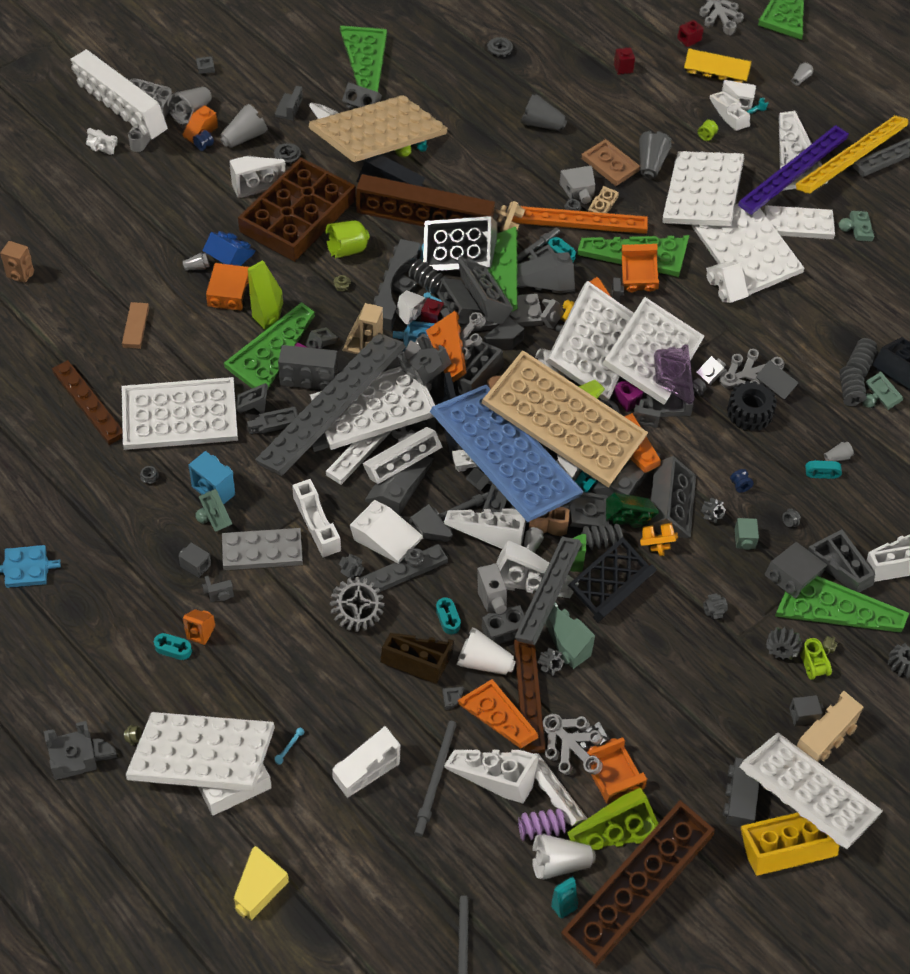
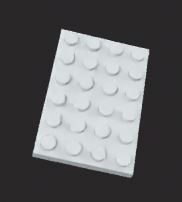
(703, 188)
(756, 245)
(646, 332)
(588, 338)
(385, 405)
(179, 413)
(201, 751)
(811, 790)

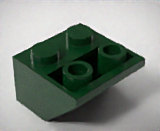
(629, 510)

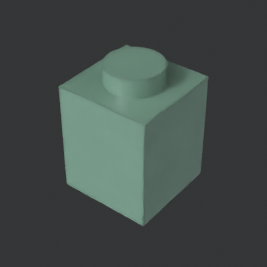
(746, 533)

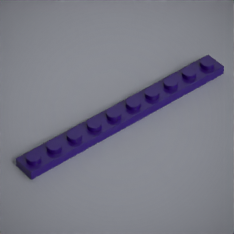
(792, 170)

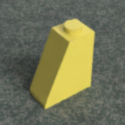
(258, 884)

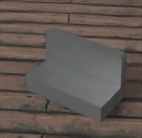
(290, 104)
(777, 380)

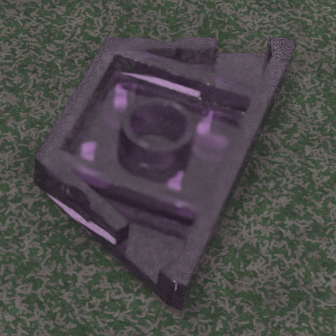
(674, 372)

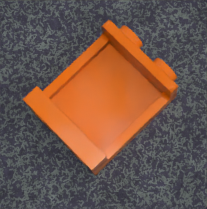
(640, 267)
(227, 286)
(617, 772)

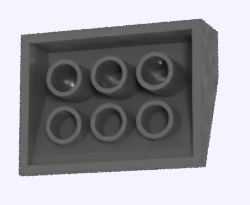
(457, 238)

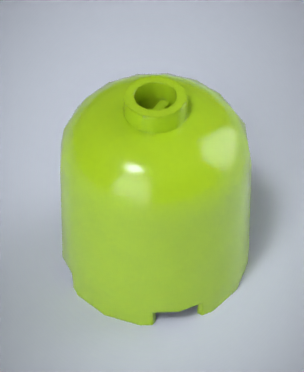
(346, 238)

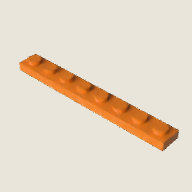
(583, 220)

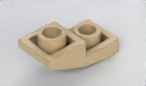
(604, 201)

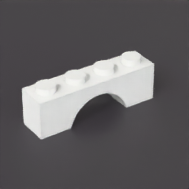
(322, 531)

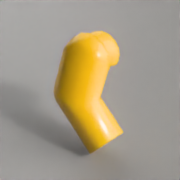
(568, 306)

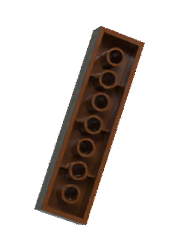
(415, 203)
(637, 884)

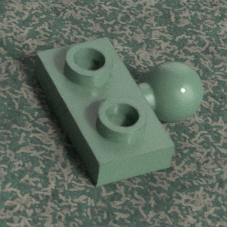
(860, 223)
(882, 390)
(213, 511)

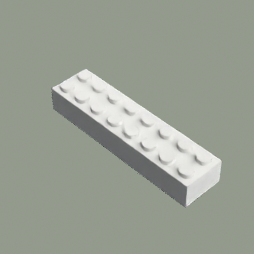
(119, 94)

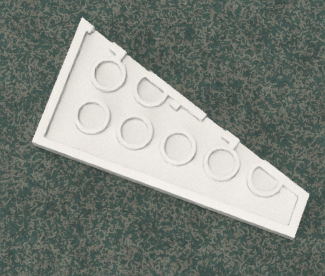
(792, 142)

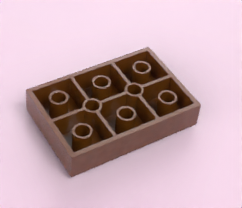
(297, 209)

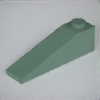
(570, 636)

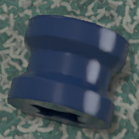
(203, 140)
(741, 480)

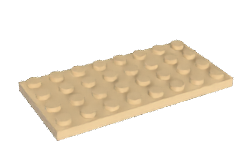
(378, 128)
(565, 418)

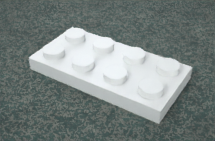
(801, 221)

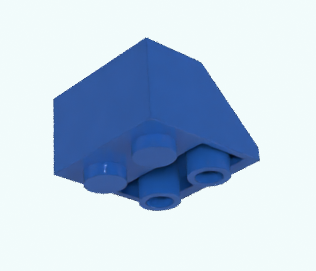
(227, 248)

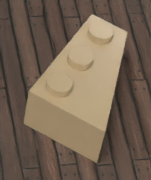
(365, 328)
(831, 728)

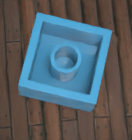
(210, 474)

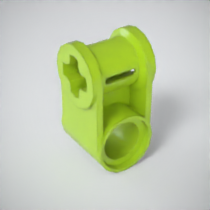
(815, 662)

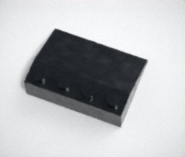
(895, 361)

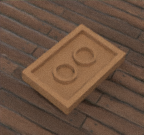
(610, 162)

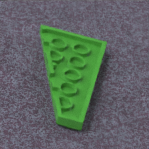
(784, 17)
(366, 53)
(669, 252)
(505, 265)
(259, 359)
(839, 605)

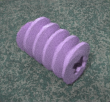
(541, 824)

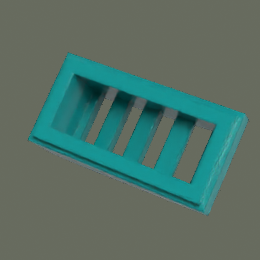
(565, 898)

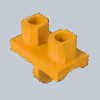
(667, 536)

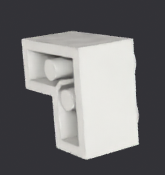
(730, 280)

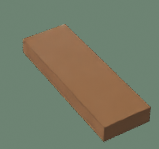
(135, 325)

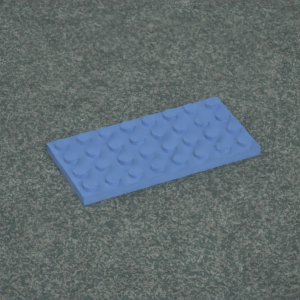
(507, 455)

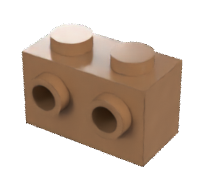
(17, 261)

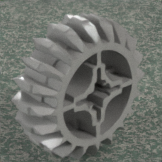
(364, 604)

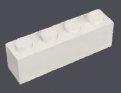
(402, 455)

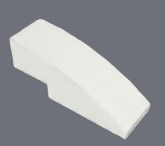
(730, 110)

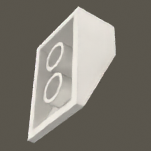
(254, 174)
(384, 532)

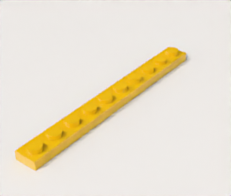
(851, 154)

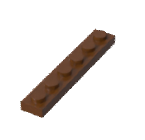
(88, 402)
(529, 692)

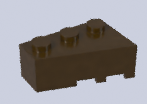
(417, 656)

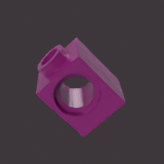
(627, 395)

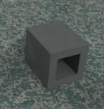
(194, 559)
(806, 710)

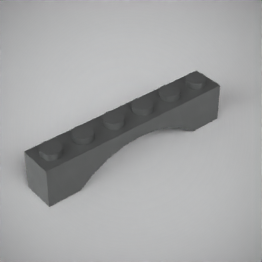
(404, 257)

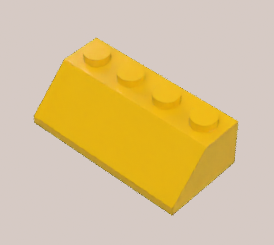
(717, 65)
(785, 843)

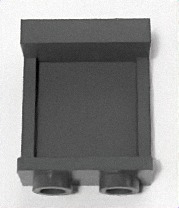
(673, 407)
(795, 569)

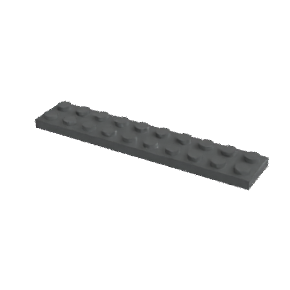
(330, 404)

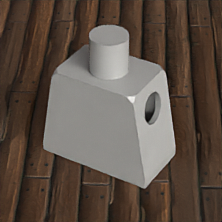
(578, 183)
(492, 598)

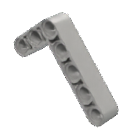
(160, 94)

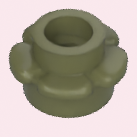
(342, 283)
(829, 645)
(132, 734)

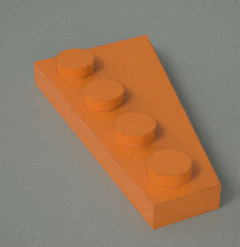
(447, 334)
(645, 455)
(499, 713)

